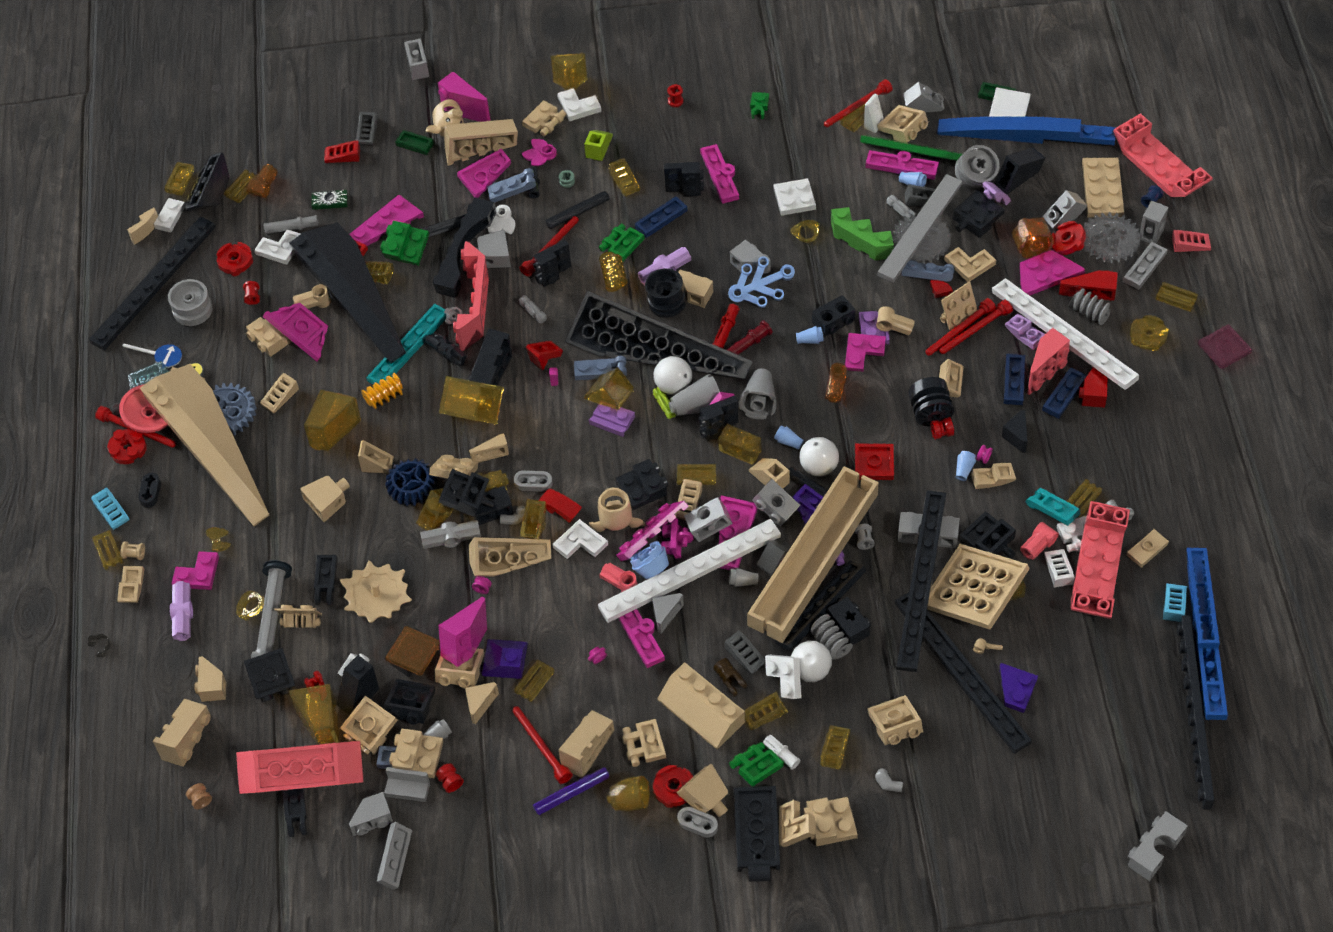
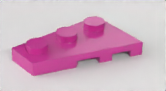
(484, 172)

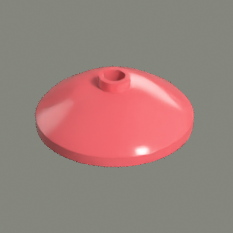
(134, 412)

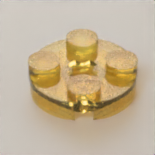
(1146, 341)

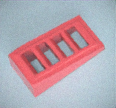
(1181, 237)

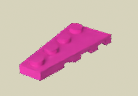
(376, 226)
(742, 516)
(651, 529)

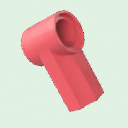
(1042, 537)
(618, 577)

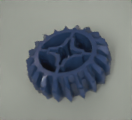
(409, 475)

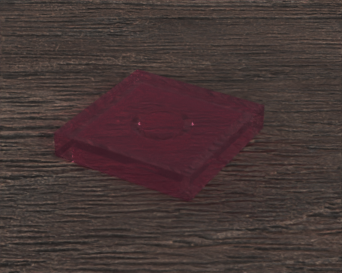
(1225, 346)

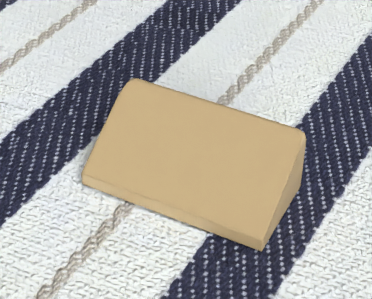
(952, 374)

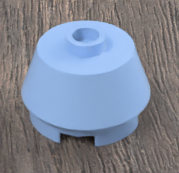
(650, 560)

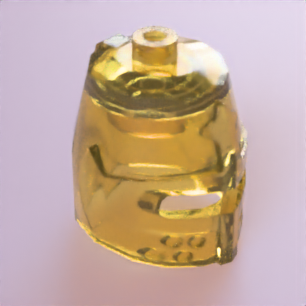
(629, 794)

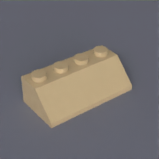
(701, 706)

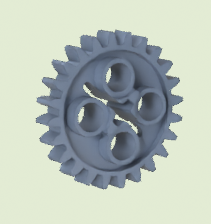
(237, 406)

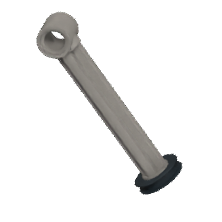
(276, 573)

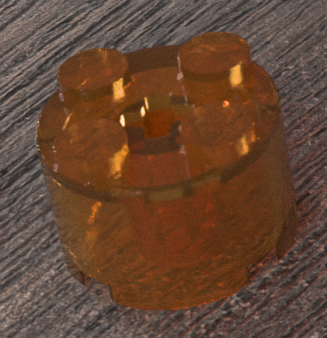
(1032, 237)

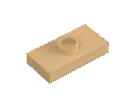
(1147, 548)

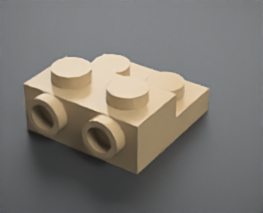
(904, 123)
(266, 336)
(464, 675)
(896, 720)
(368, 725)
(416, 752)
(832, 820)

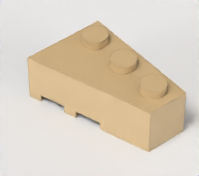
(586, 743)

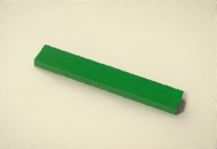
(910, 147)

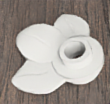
(503, 221)

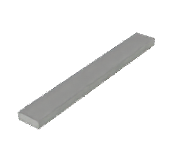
(919, 228)

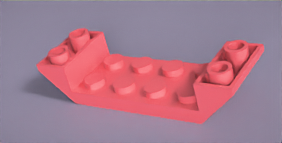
(1157, 160)
(470, 326)
(1099, 559)
(299, 767)

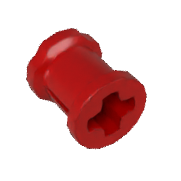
(674, 95)
(251, 292)

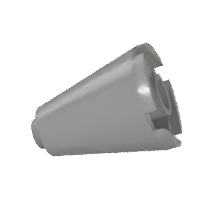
(694, 396)
(759, 396)

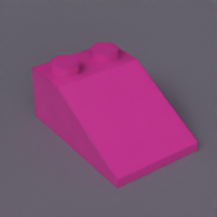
(471, 101)
(463, 633)

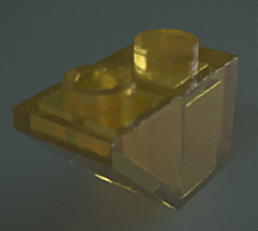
(433, 512)

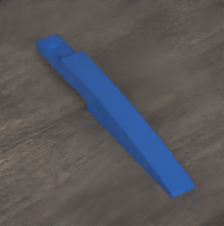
(1026, 129)
(1206, 634)

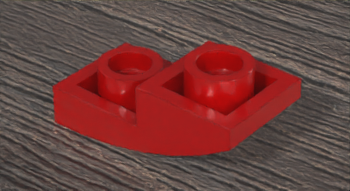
(560, 504)

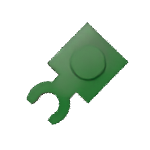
(759, 104)

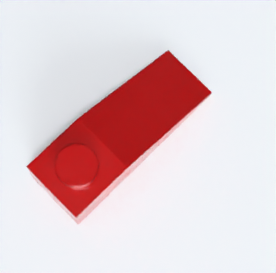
(1099, 283)
(1094, 389)

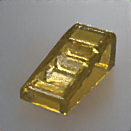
(619, 167)
(386, 267)
(774, 714)
(830, 758)

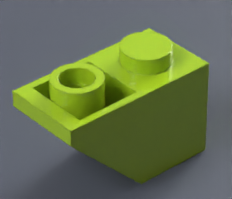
(597, 144)

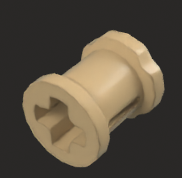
(132, 550)

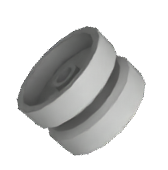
(977, 166)
(190, 302)

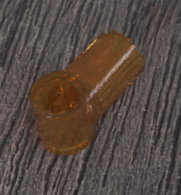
(261, 184)
(836, 382)

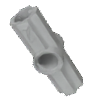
(450, 534)

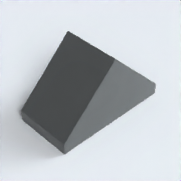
(773, 555)

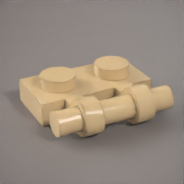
(540, 116)
(650, 740)

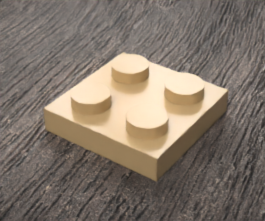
(446, 463)

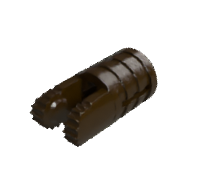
(729, 675)

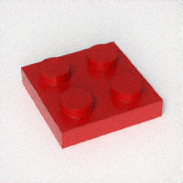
(875, 461)

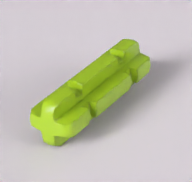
(663, 401)

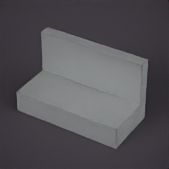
(407, 784)

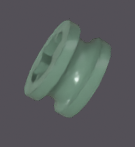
(566, 183)

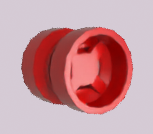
(942, 428)
(450, 779)

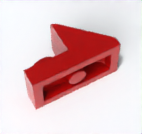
(543, 351)

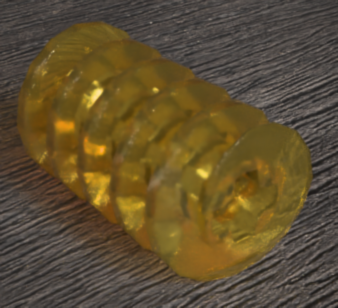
(613, 271)

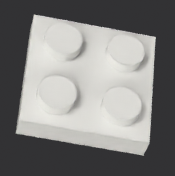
(794, 197)

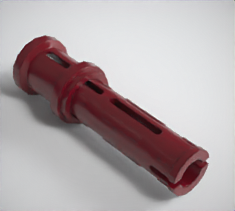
(753, 337)

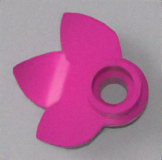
(540, 152)

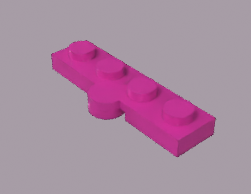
(901, 163)
(720, 173)
(640, 634)

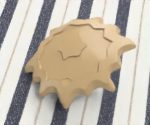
(375, 591)

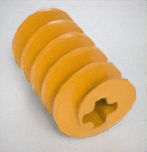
(382, 391)

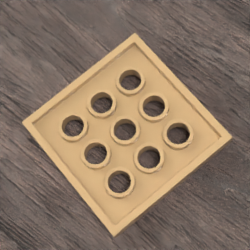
(978, 596)

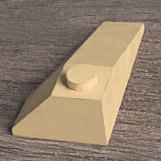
(502, 555)

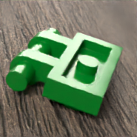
(625, 245)
(759, 768)

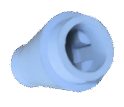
(913, 178)
(810, 336)
(788, 437)
(965, 463)

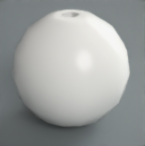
(672, 375)
(819, 456)
(814, 660)

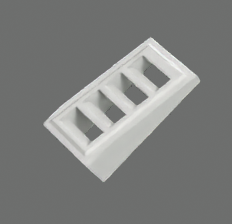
(873, 114)
(1061, 580)

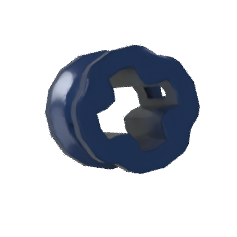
(1154, 193)

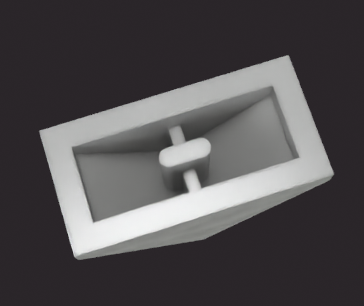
(665, 609)

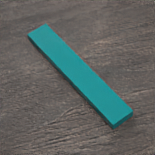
(411, 342)

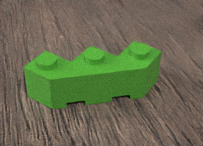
(860, 234)

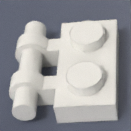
(1072, 533)

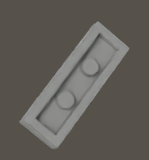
(1145, 265)
(394, 855)

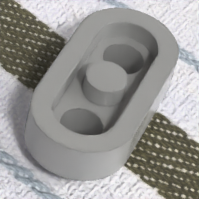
(533, 480)
(698, 822)

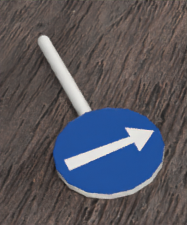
(168, 354)

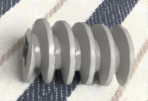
(1090, 307)
(828, 634)

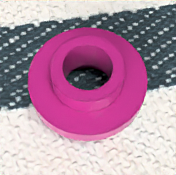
(597, 655)

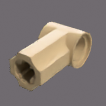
(317, 296)
(888, 320)

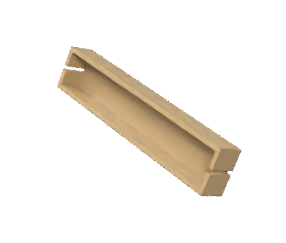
(812, 555)

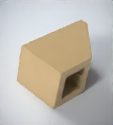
(697, 288)
(771, 469)
(211, 681)

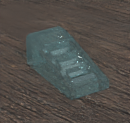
(153, 369)

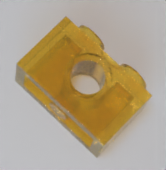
(739, 444)

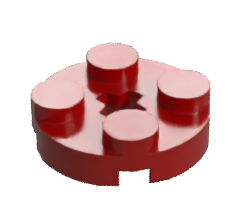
(1074, 243)
(236, 266)
(120, 439)
(662, 783)

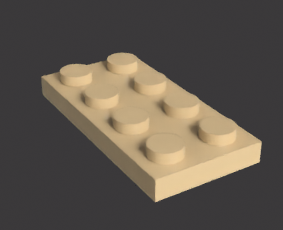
(1102, 186)

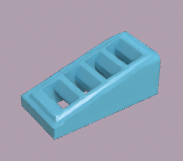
(104, 498)
(1171, 614)

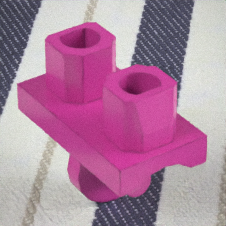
(679, 538)

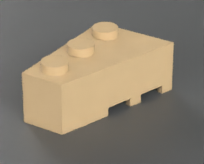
(183, 732)

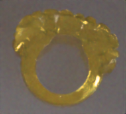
(795, 230)
(241, 609)

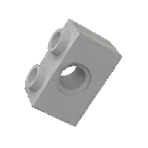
(416, 59)
(1153, 222)
(785, 502)
(708, 519)

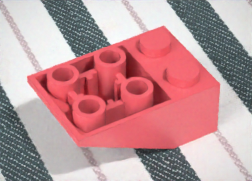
(1049, 358)

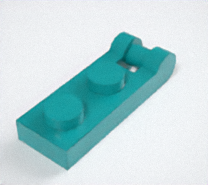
(1053, 506)

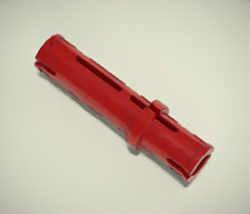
(727, 322)

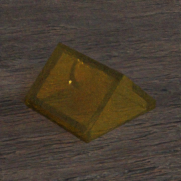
(569, 70)
(610, 389)

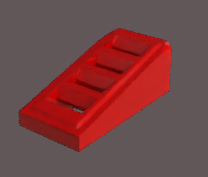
(352, 152)

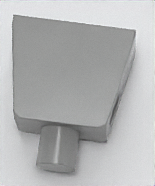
(495, 249)

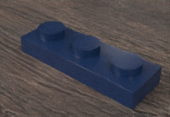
(661, 217)
(1014, 379)
(1064, 393)

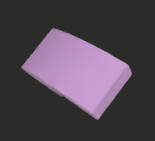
(994, 192)
(1023, 330)

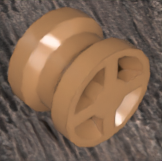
(199, 796)

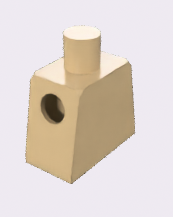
(325, 496)
(705, 791)

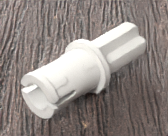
(781, 751)

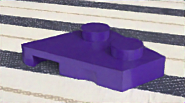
(808, 502)
(1017, 687)

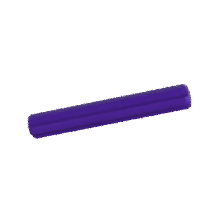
(571, 790)

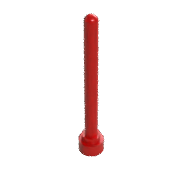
(883, 87)
(527, 266)
(986, 307)
(1003, 308)
(104, 414)
(562, 773)

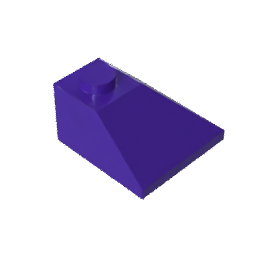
(504, 659)

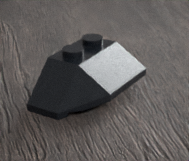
(209, 184)

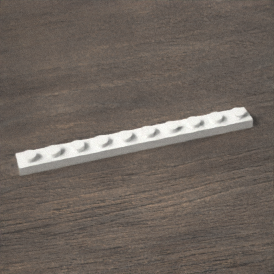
(1079, 343)
(689, 570)

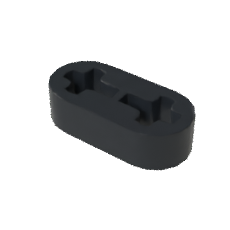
(145, 490)

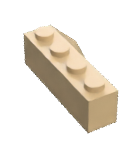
(478, 138)

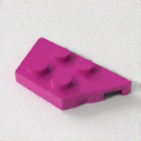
(1046, 271)
(300, 327)

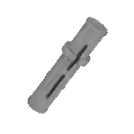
(292, 224)

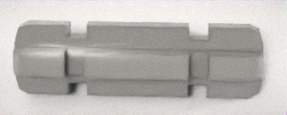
(900, 207)
(532, 309)

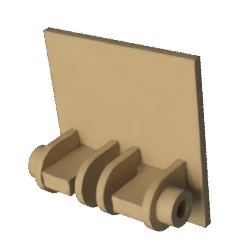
(958, 306)
(292, 616)

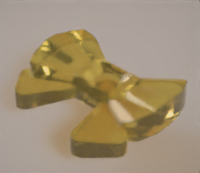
(215, 534)

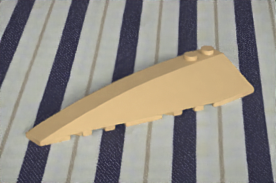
(198, 421)

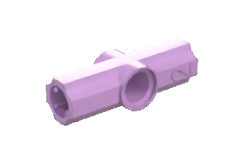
(671, 261)
(181, 611)

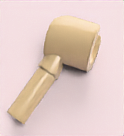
(981, 644)

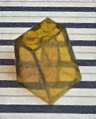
(471, 400)
(331, 419)
(317, 712)

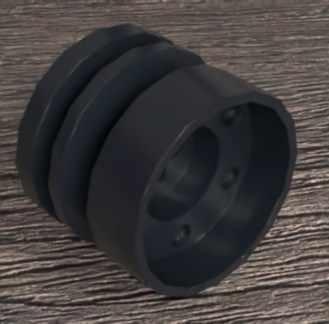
(665, 292)
(930, 400)

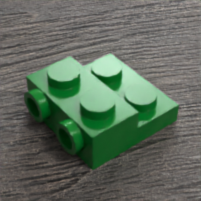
(404, 243)

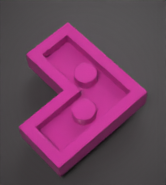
(862, 345)
(202, 575)

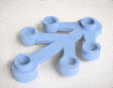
(759, 284)

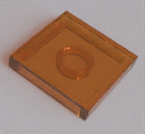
(413, 650)

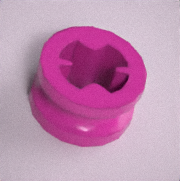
(984, 454)
(481, 585)

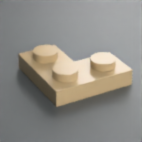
(969, 267)
(792, 825)

